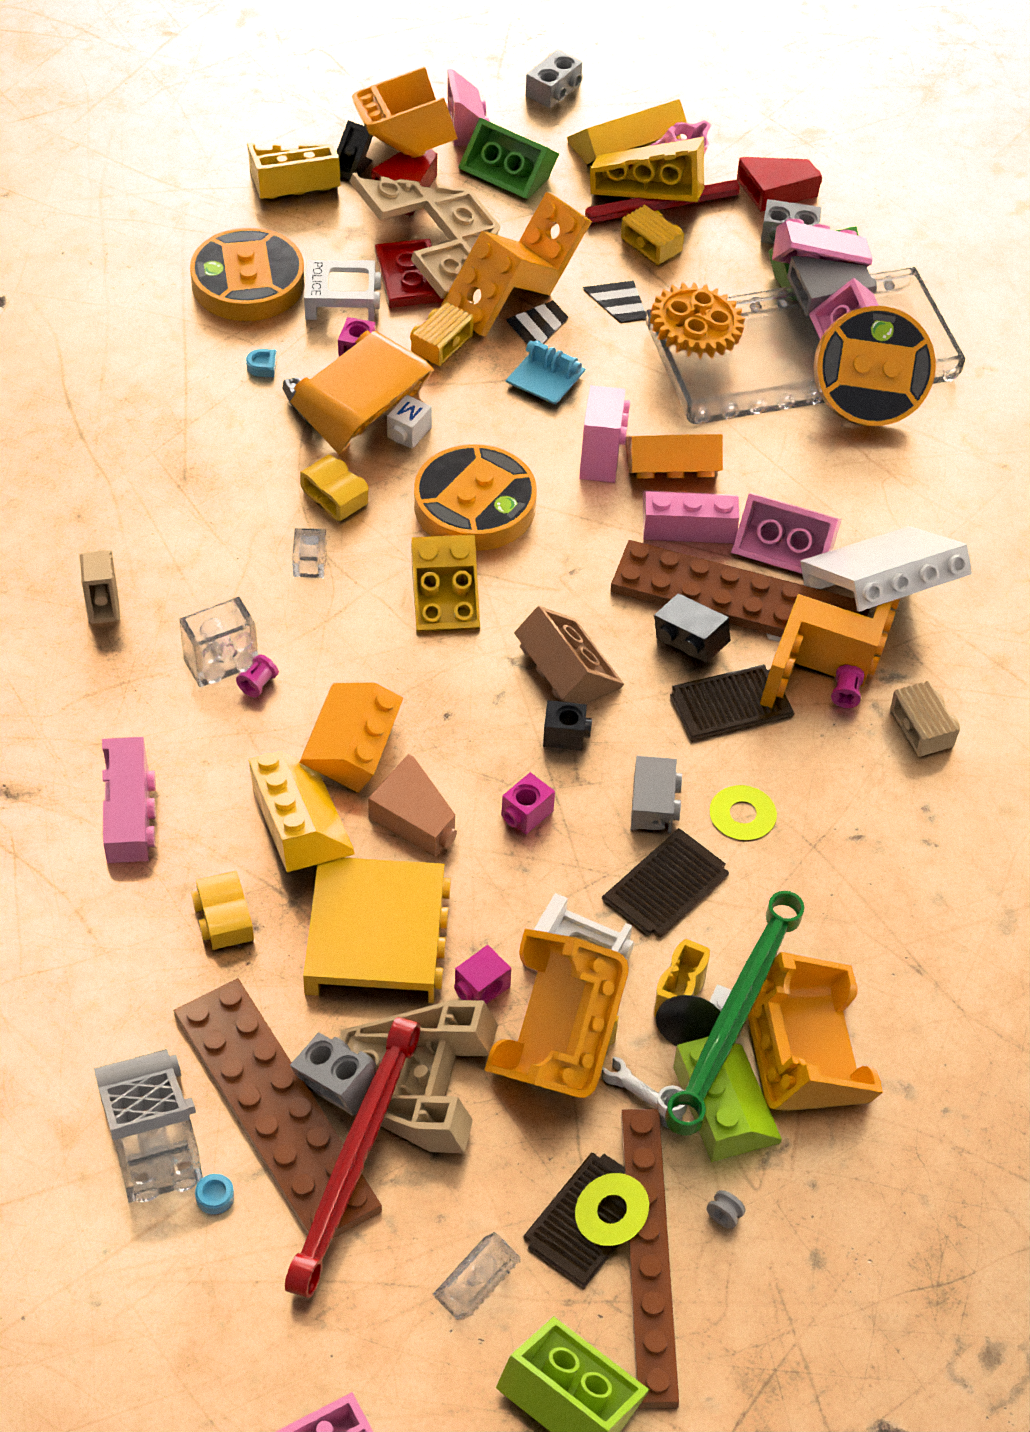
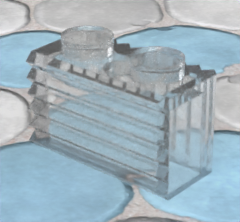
(477, 1276)

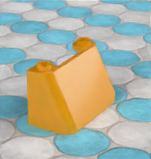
(359, 388)
(566, 1015)
(805, 1038)

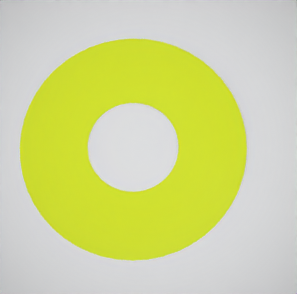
(763, 804)
(636, 1215)

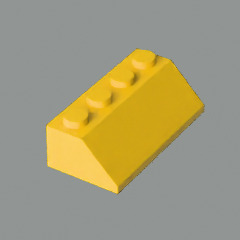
(627, 131)
(298, 811)

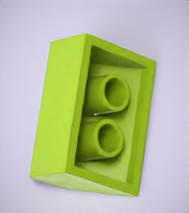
(736, 1110)
(569, 1383)

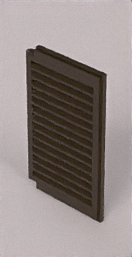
(726, 702)
(667, 884)
(556, 1233)

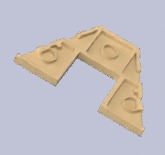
(454, 211)

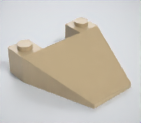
(419, 1102)

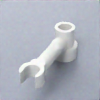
(657, 1100)

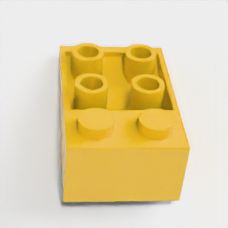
(445, 583)

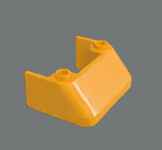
(405, 113)

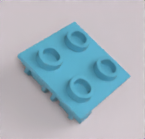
(546, 372)

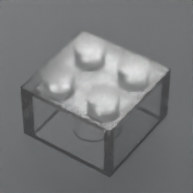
(218, 641)
(159, 1161)

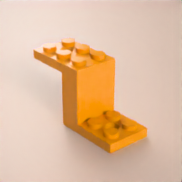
(530, 264)
(825, 639)

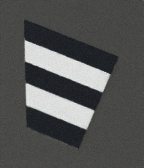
(619, 299)
(538, 322)

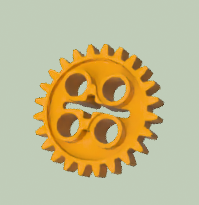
(697, 320)

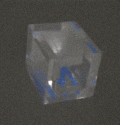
(309, 553)

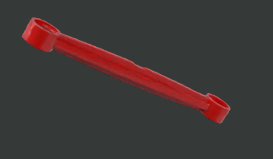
(306, 1266)

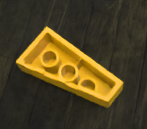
(652, 172)

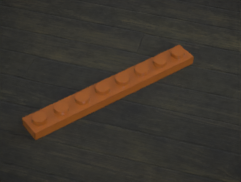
(651, 1264)

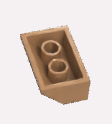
(566, 657)

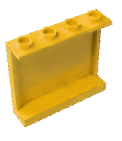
(377, 925)

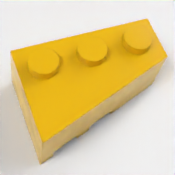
(293, 170)

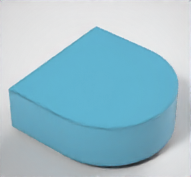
(262, 362)

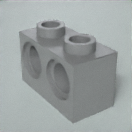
(553, 78)
(780, 211)
(335, 1072)

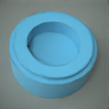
(214, 1194)

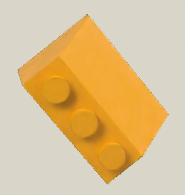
(674, 454)
(351, 732)

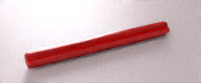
(623, 208)

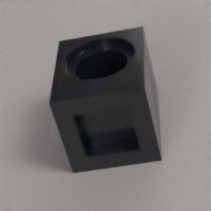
(566, 725)

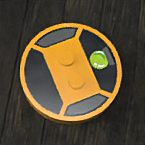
(247, 274)
(874, 366)
(477, 494)

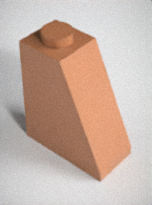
(413, 808)

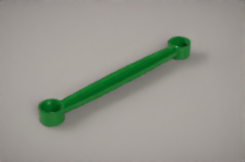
(734, 1013)

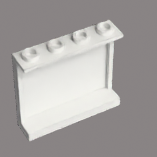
(889, 565)

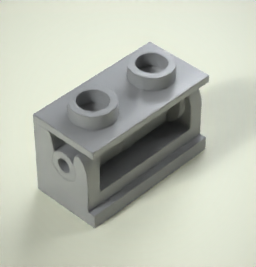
(655, 793)

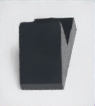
(353, 150)

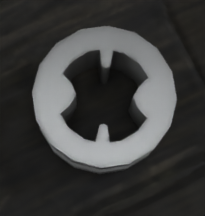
(726, 1209)

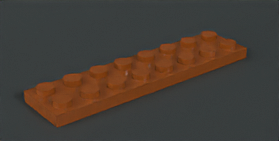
(742, 595)
(270, 1102)

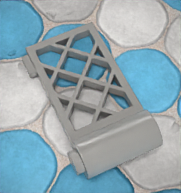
(145, 1076)

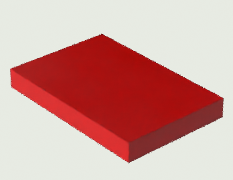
(400, 277)

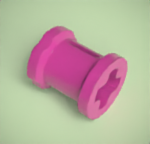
(257, 676)
(847, 688)

